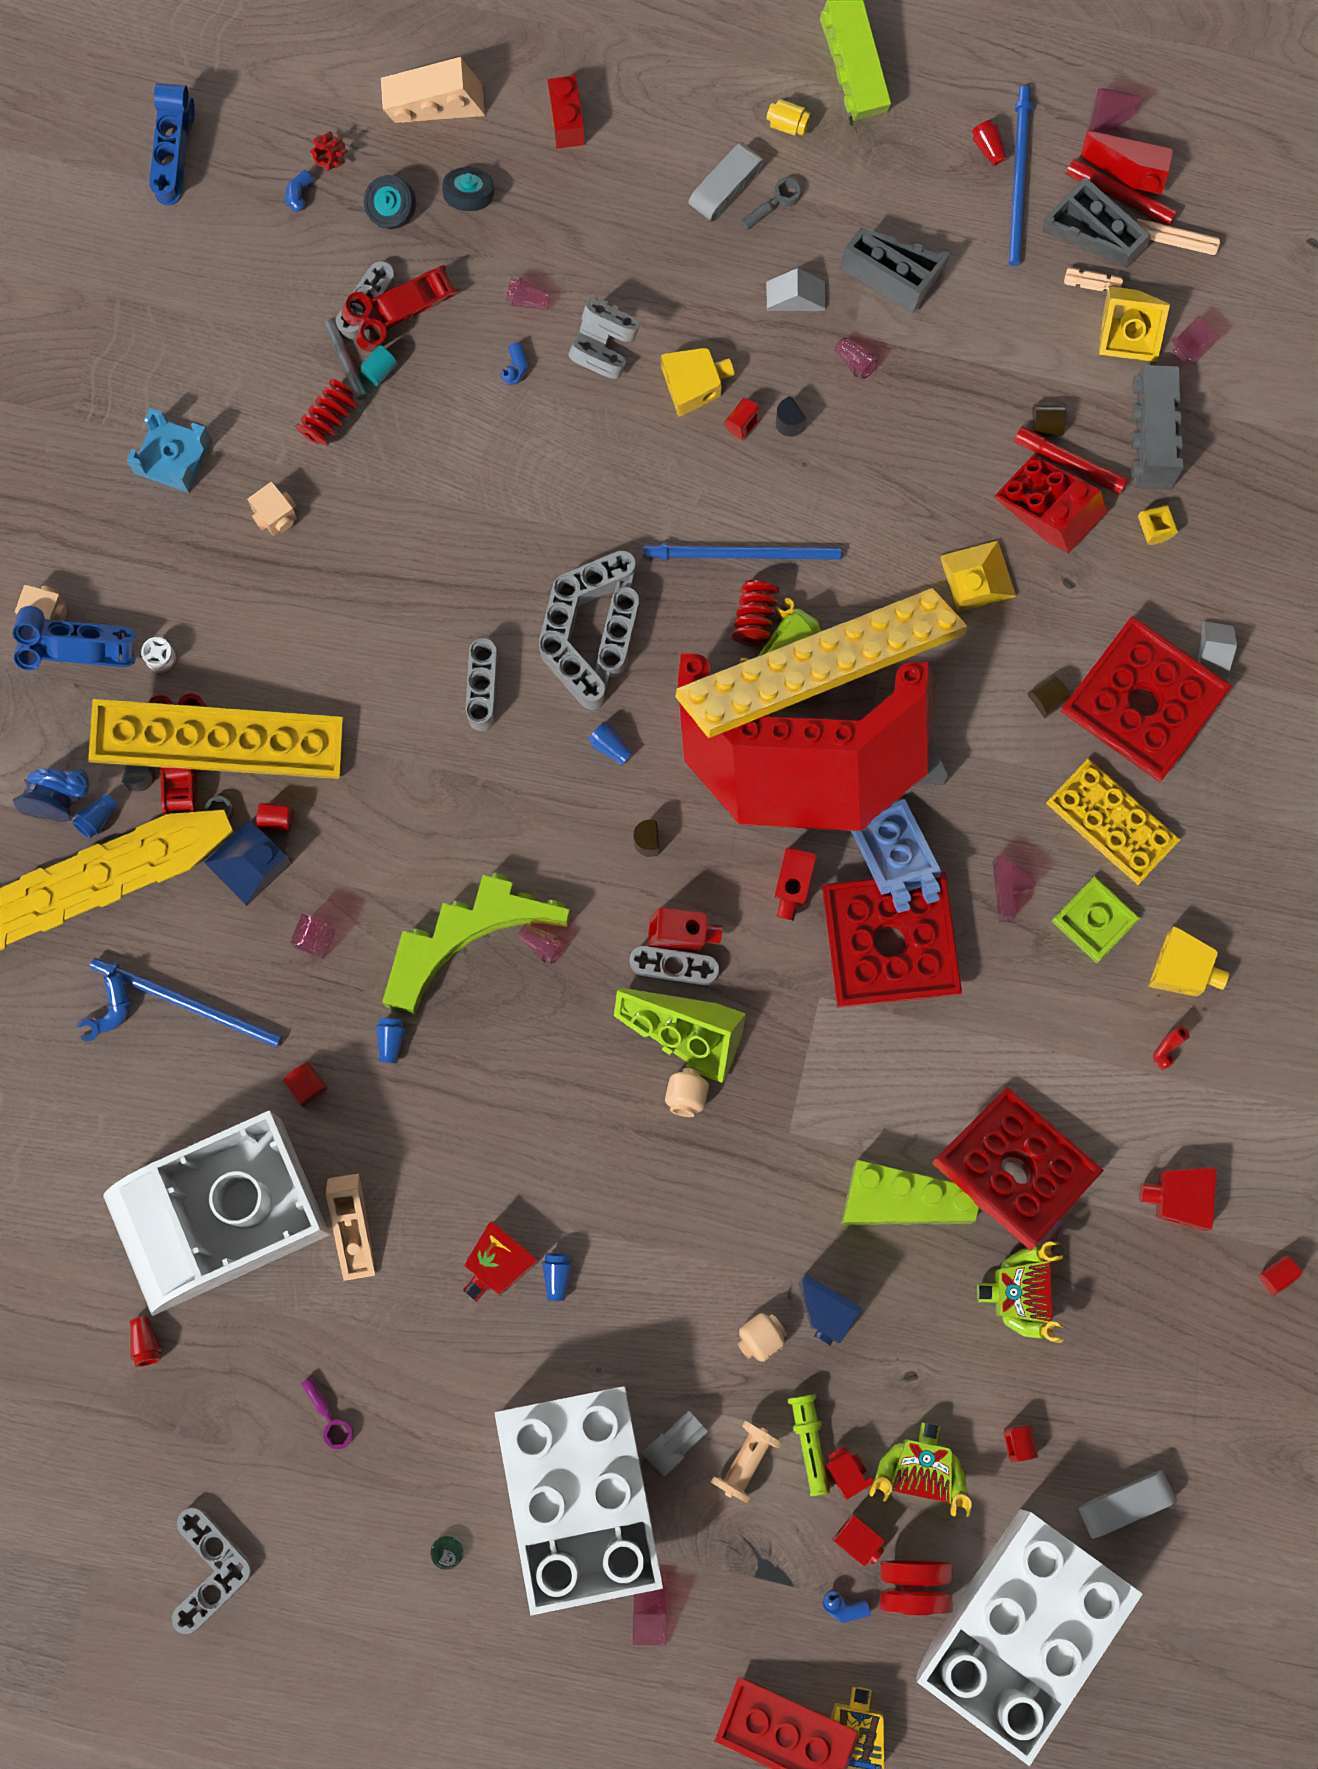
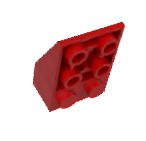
(1053, 503)

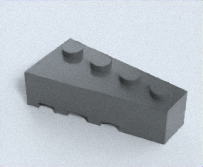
(1158, 423)

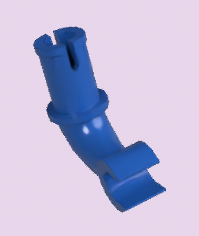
(118, 1008)

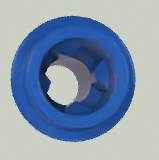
(608, 742)
(94, 817)
(390, 1037)
(556, 1273)

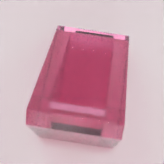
(1112, 109)

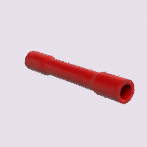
(1151, 207)
(1101, 475)

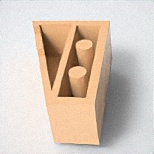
(433, 93)

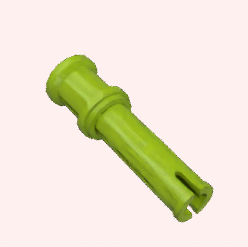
(810, 1424)

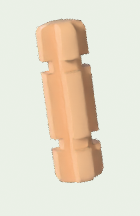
(1091, 279)

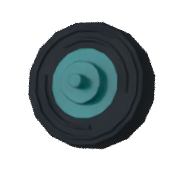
(468, 189)
(389, 202)

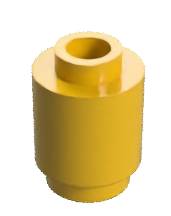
(788, 117)

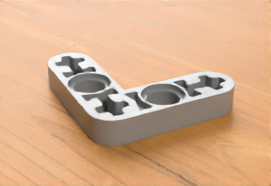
(219, 1564)

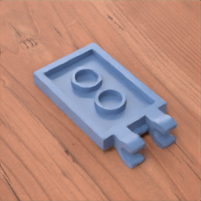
(899, 856)

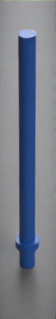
(1023, 107)
(740, 552)
(187, 1002)

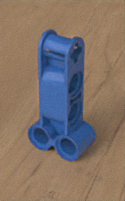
(177, 111)
(69, 641)

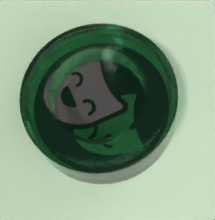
(447, 1552)

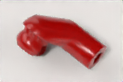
(1169, 1043)

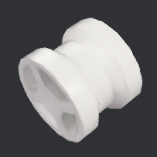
(155, 648)

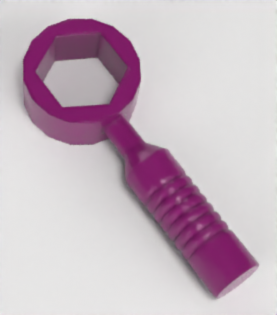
(324, 1410)

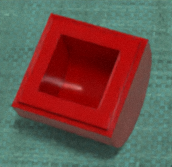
(743, 419)
(274, 817)
(304, 1083)
(1280, 1275)
(1020, 1443)

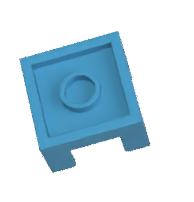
(170, 452)

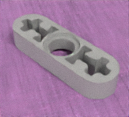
(367, 286)
(698, 961)

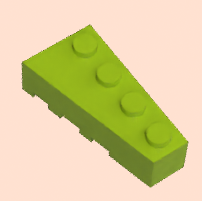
(855, 58)
(904, 1198)

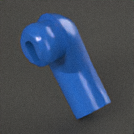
(294, 190)
(518, 367)
(843, 1610)

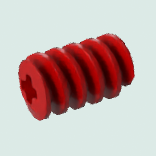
(326, 413)
(753, 612)

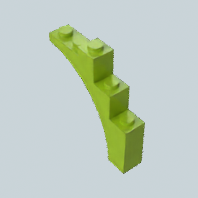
(457, 926)

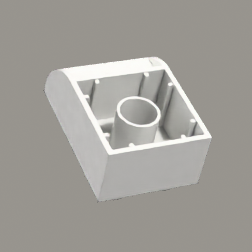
(214, 1211)
(578, 1500)
(1026, 1635)

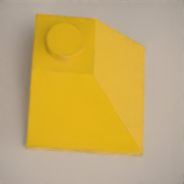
(1132, 324)
(977, 576)

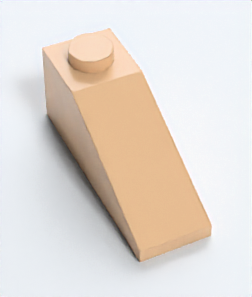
(350, 1226)

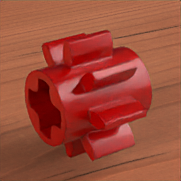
(328, 151)

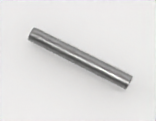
(345, 359)

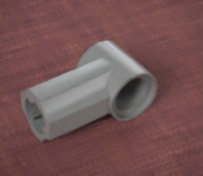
(670, 1447)

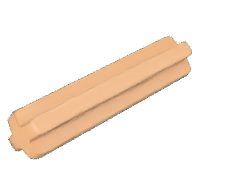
(1180, 237)

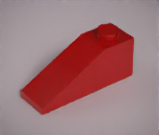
(1130, 161)

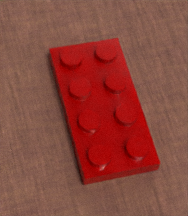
(783, 1731)

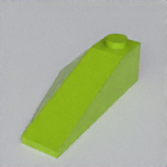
(692, 1029)

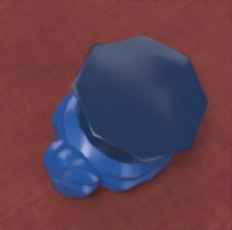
(51, 793)

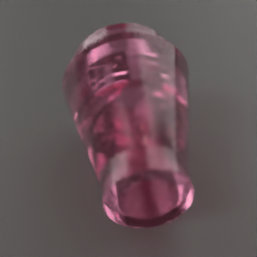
(526, 295)
(858, 359)
(542, 943)

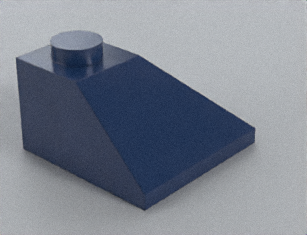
(248, 862)
(827, 1311)

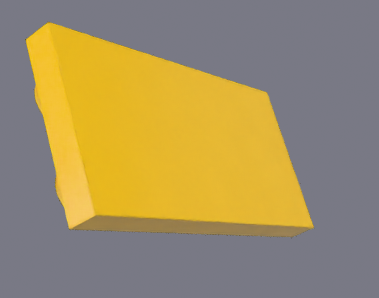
(1113, 821)

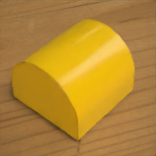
(1157, 525)

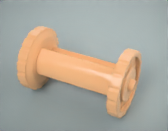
(746, 1462)

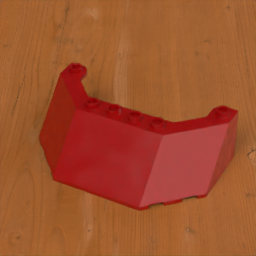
(815, 769)

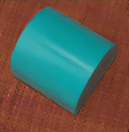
(378, 366)

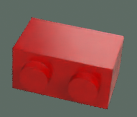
(566, 111)

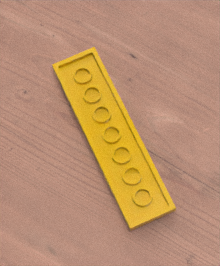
(215, 739)

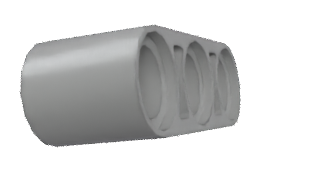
(726, 182)
(477, 671)
(1127, 1504)

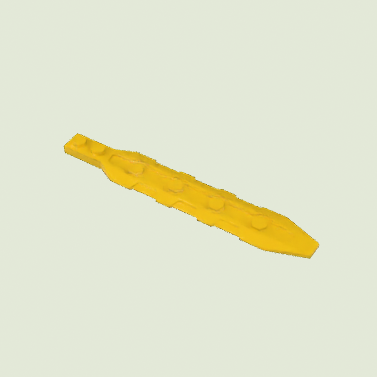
(108, 872)

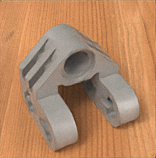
(597, 327)

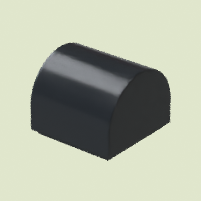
(790, 418)
(138, 777)

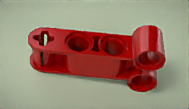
(397, 305)
(178, 784)

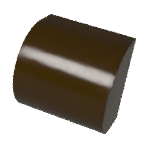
(1049, 419)
(1049, 696)
(646, 838)

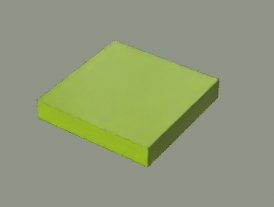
(1095, 919)

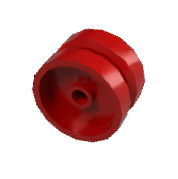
(916, 1590)

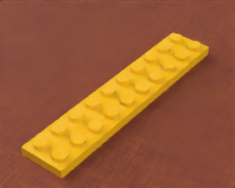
(820, 662)

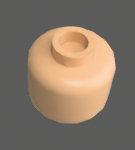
(686, 1092)
(761, 1337)

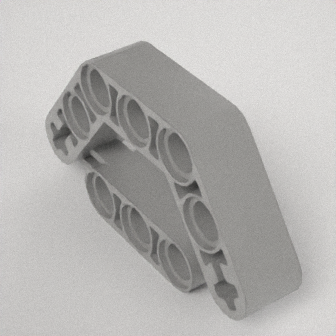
(617, 617)

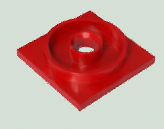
(1147, 661)
(867, 977)
(1018, 1135)

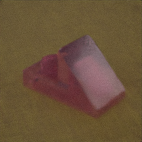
(1009, 879)
(650, 1617)

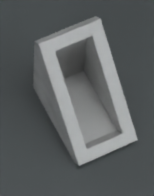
(795, 292)
(1217, 648)

